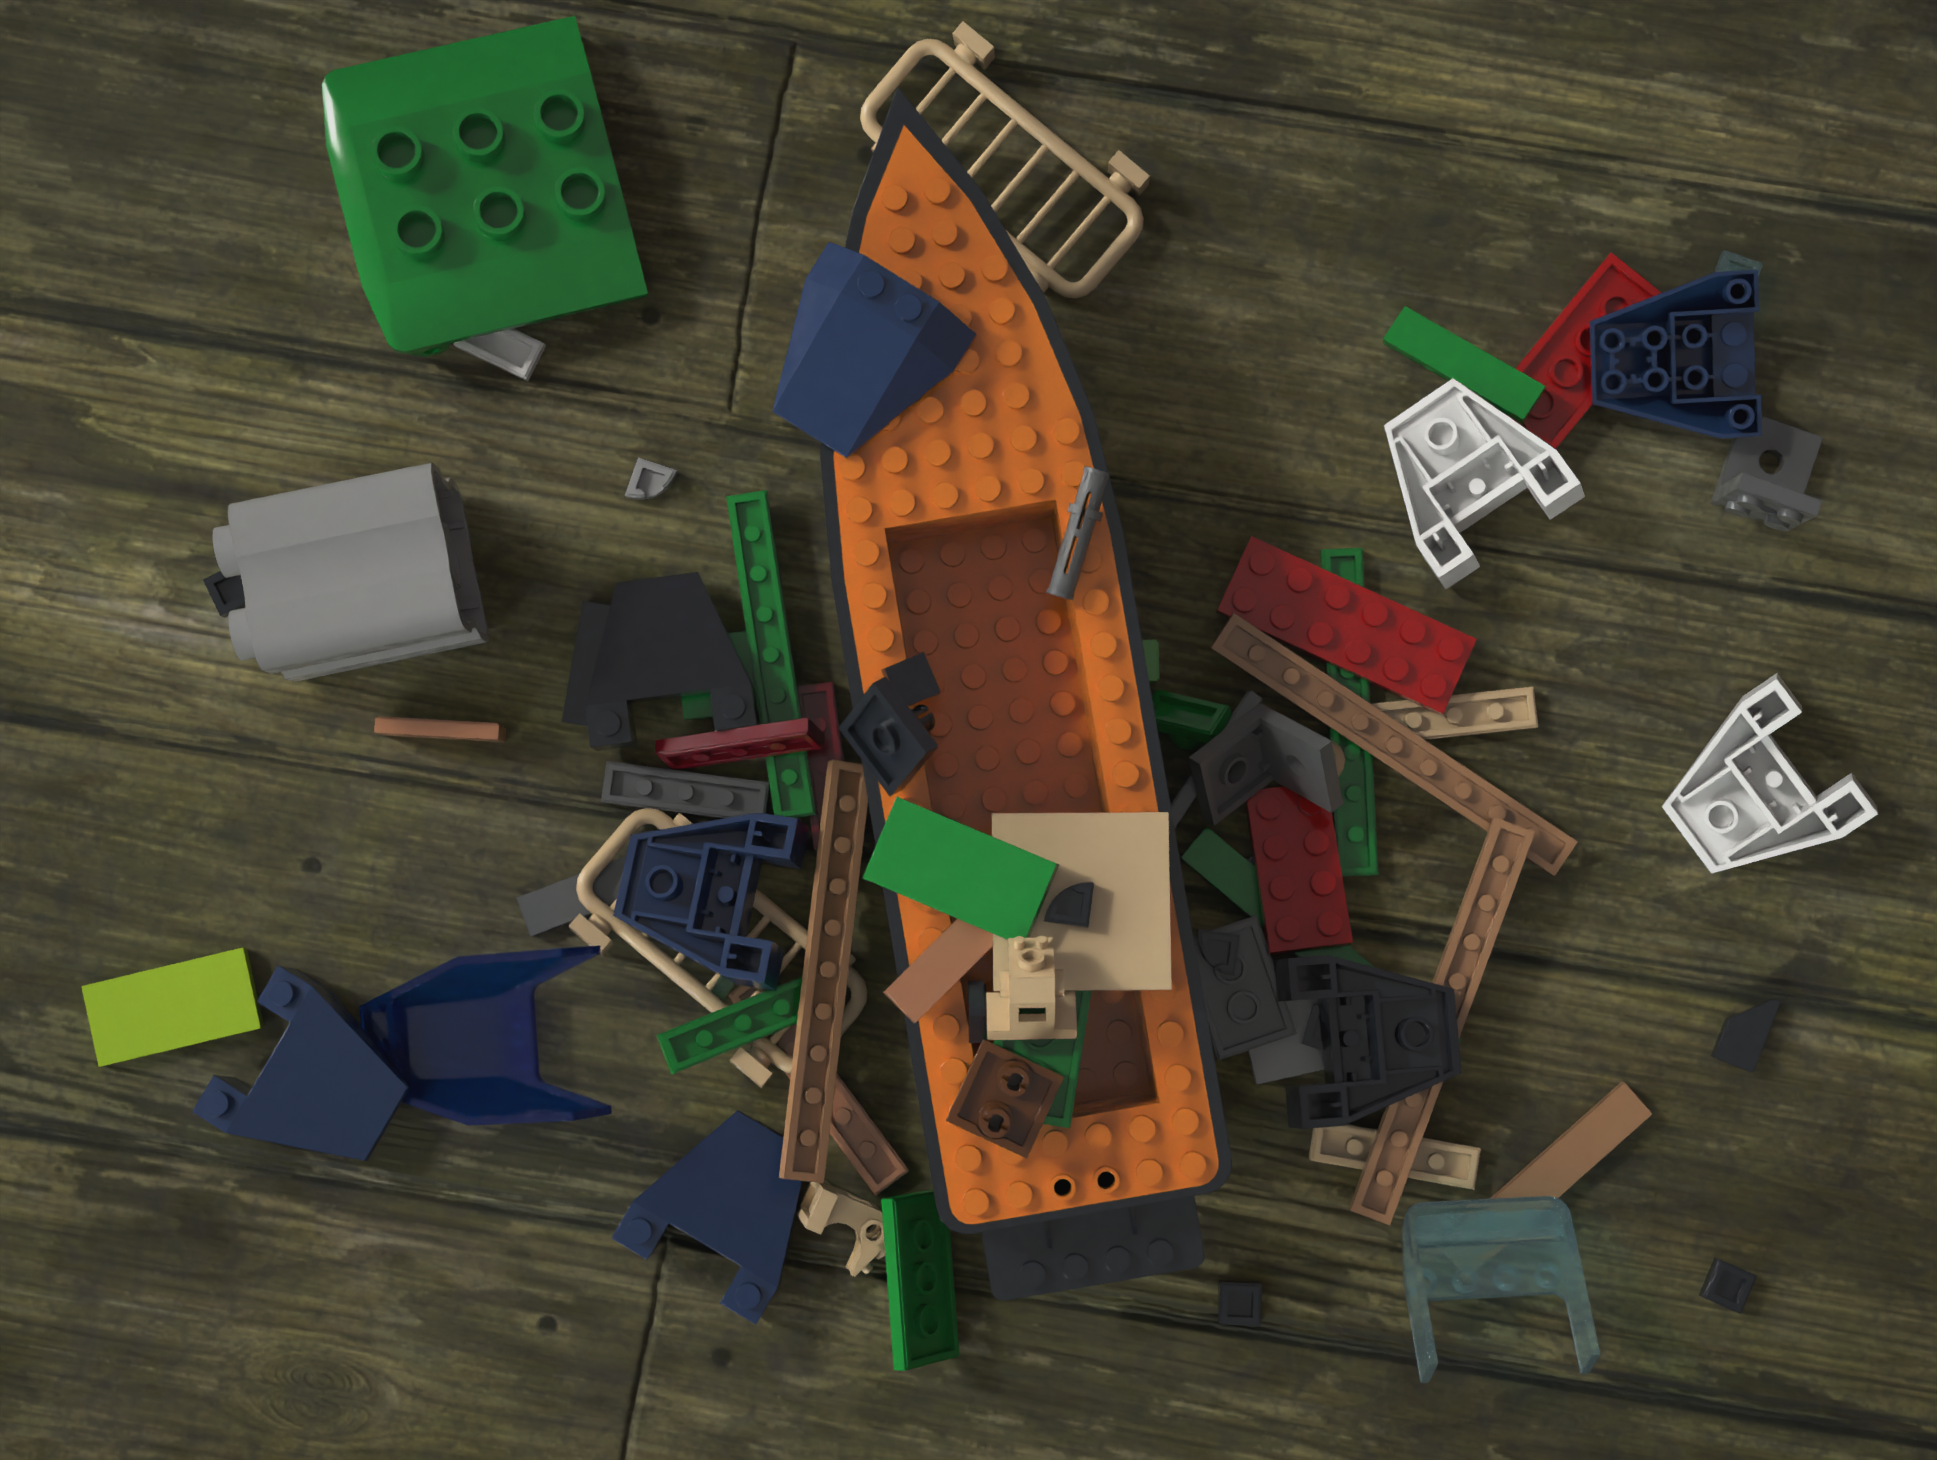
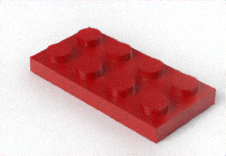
(1297, 872)

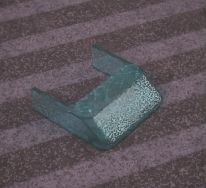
(1492, 1253)

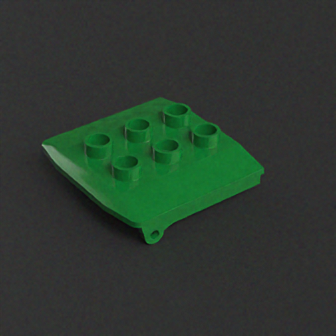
(479, 187)

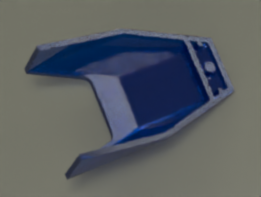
(471, 1039)

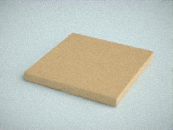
(1130, 900)

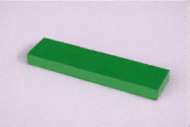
(1460, 360)
(731, 1027)

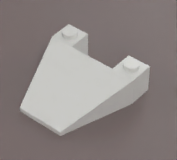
(1462, 462)
(1748, 797)

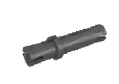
(1093, 482)

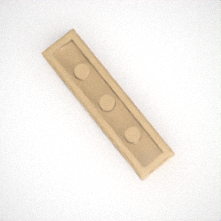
(1468, 714)
(1434, 1162)

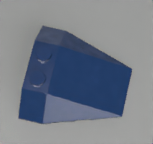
(863, 350)

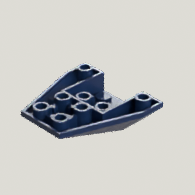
(1683, 357)

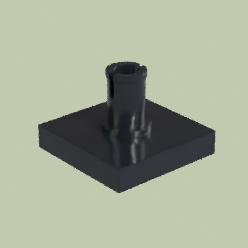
(890, 735)

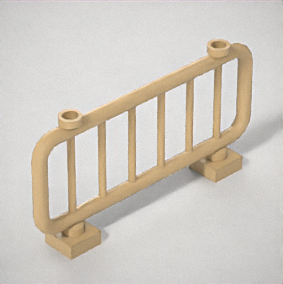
(1124, 173)
(598, 926)

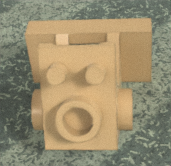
(1031, 984)
(830, 1205)

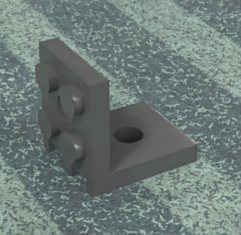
(1766, 496)
(1260, 750)

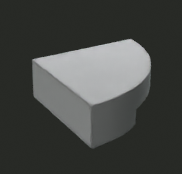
(649, 480)

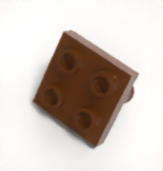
(1004, 1098)

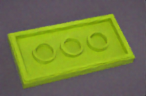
(172, 1006)

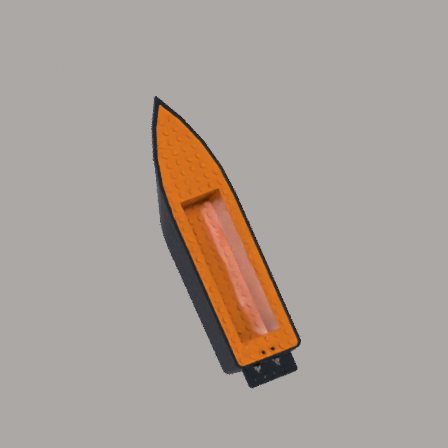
(1043, 707)

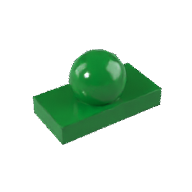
(1188, 719)

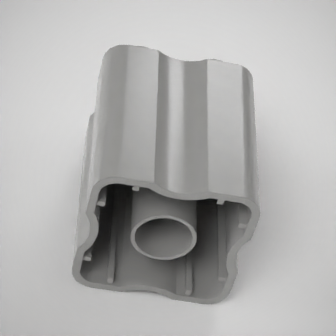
(352, 573)

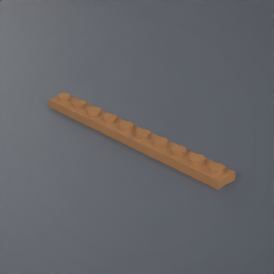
(1386, 738)
(1459, 969)
(825, 974)

